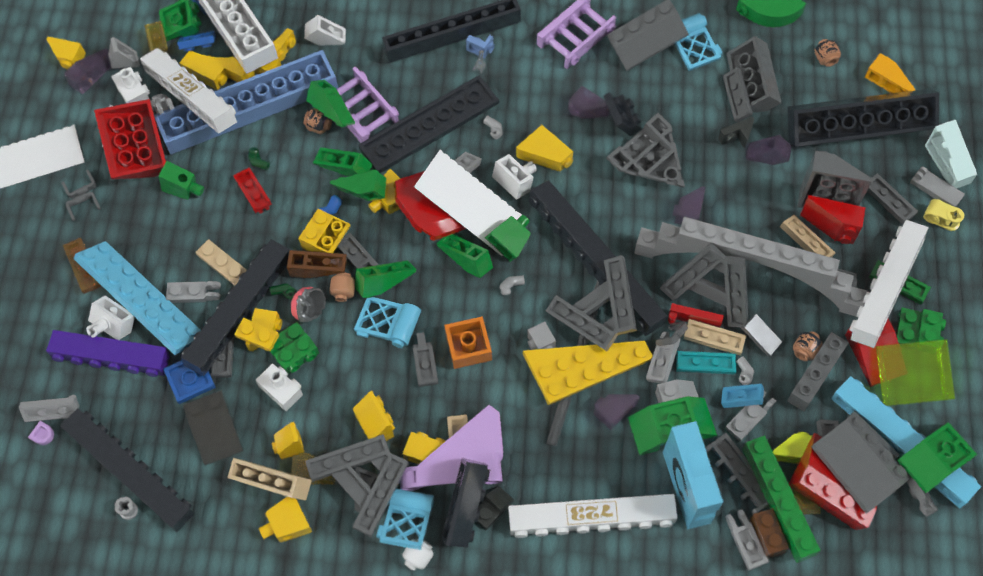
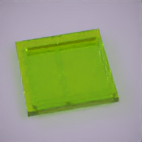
(915, 372)

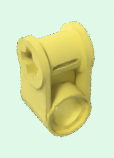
(943, 214)

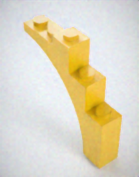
(216, 70)

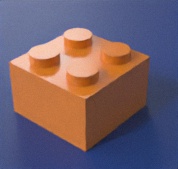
(468, 342)

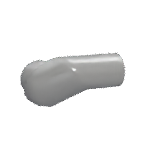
(496, 127)
(509, 282)
(746, 371)

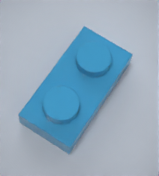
(742, 395)

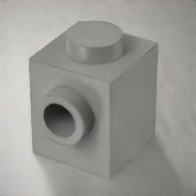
(541, 337)

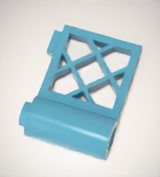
(696, 26)
(402, 321)
(410, 505)

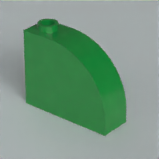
(771, 12)

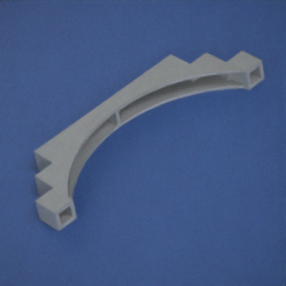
(806, 266)

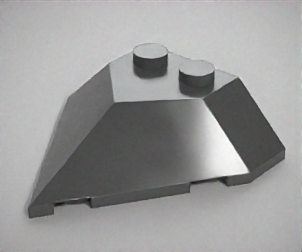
(650, 154)

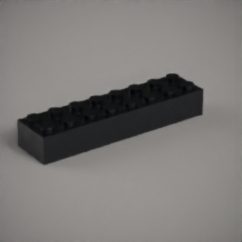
(863, 117)

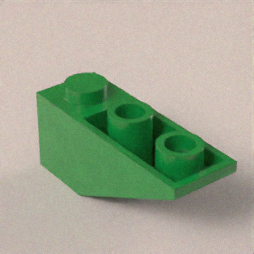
(328, 101)
(367, 186)

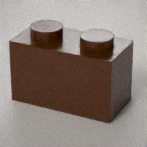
(769, 533)

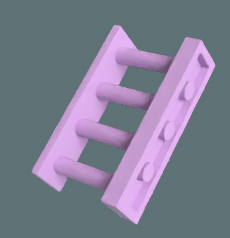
(568, 17)
(361, 132)

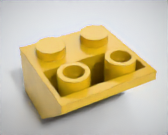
(323, 233)
(373, 417)

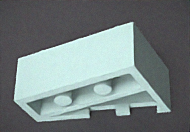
(951, 154)

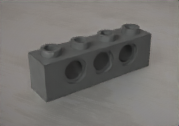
(817, 371)

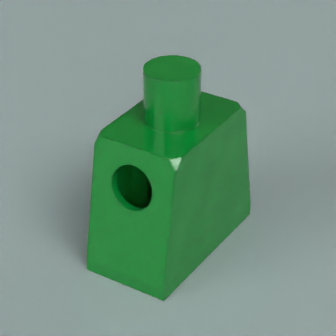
(179, 181)
(510, 237)

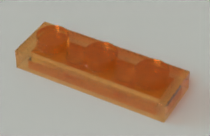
(85, 280)

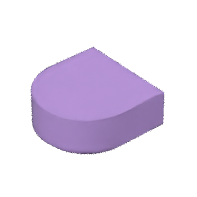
(42, 434)

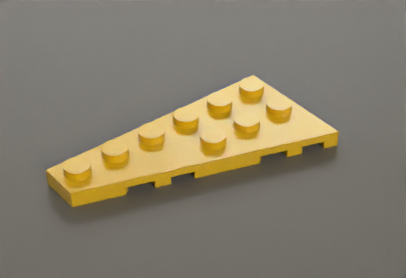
(576, 368)

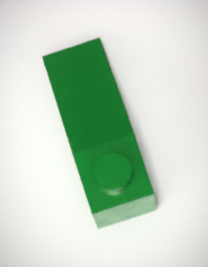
(342, 162)
(467, 255)
(380, 278)

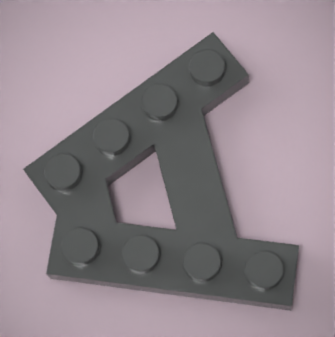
(616, 291)
(732, 296)
(371, 501)

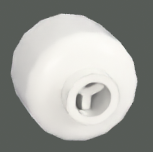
(418, 558)

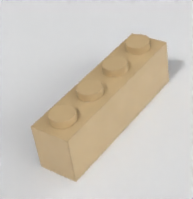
(269, 479)

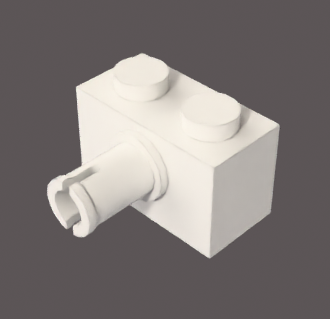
(129, 85)
(513, 176)
(110, 318)
(279, 386)

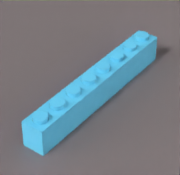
(900, 435)

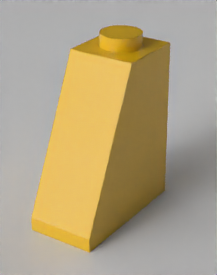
(545, 150)

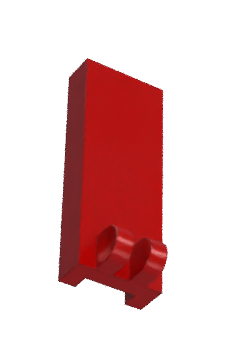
(252, 190)
(684, 313)

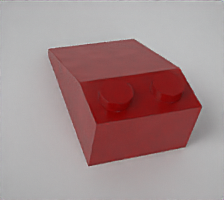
(834, 218)
(867, 355)

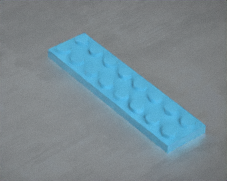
(138, 296)

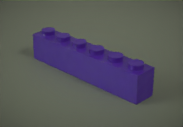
(108, 353)

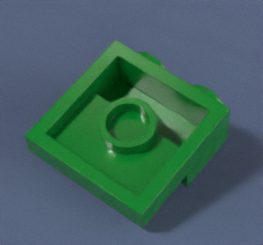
(180, 19)
(919, 326)
(293, 348)

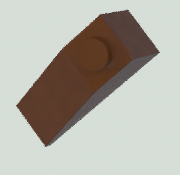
(315, 264)

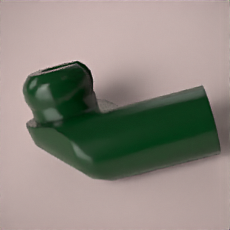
(255, 159)
(284, 289)

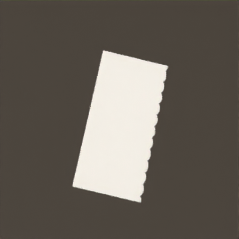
(39, 156)
(464, 197)

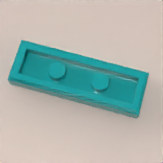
(705, 362)

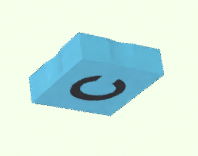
(692, 475)

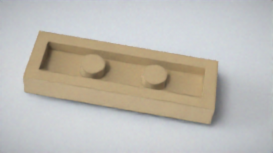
(805, 237)
(220, 262)
(715, 337)

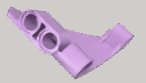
(476, 441)

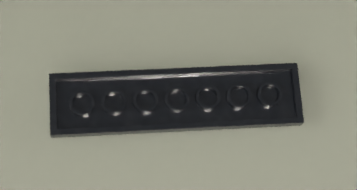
(428, 124)

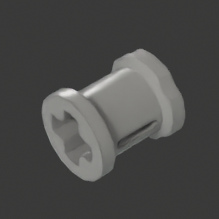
(121, 503)

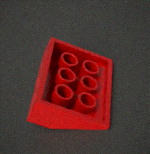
(131, 140)
(822, 487)

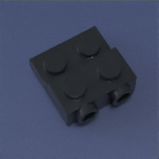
(623, 113)

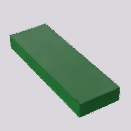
(911, 289)

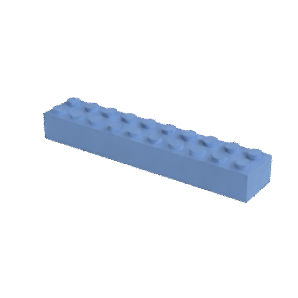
(250, 98)

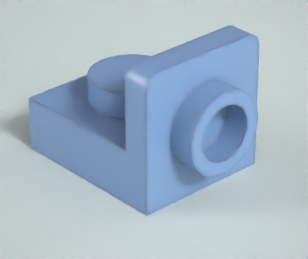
(475, 44)

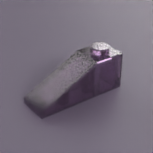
(88, 70)

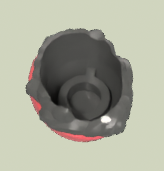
(308, 304)

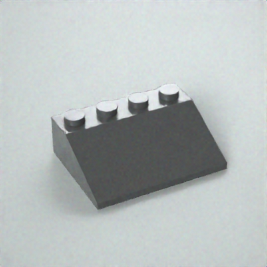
(833, 180)
(861, 462)

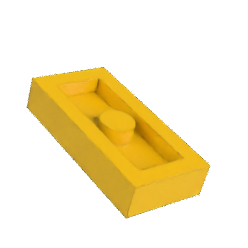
(256, 334)

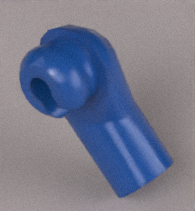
(333, 205)

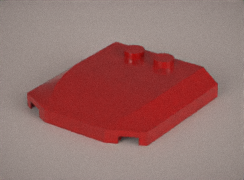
(423, 212)

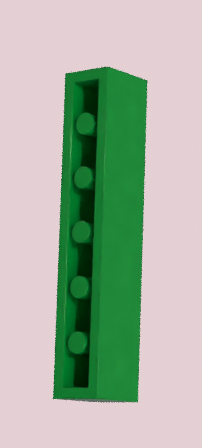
(781, 499)

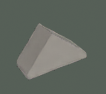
(122, 55)

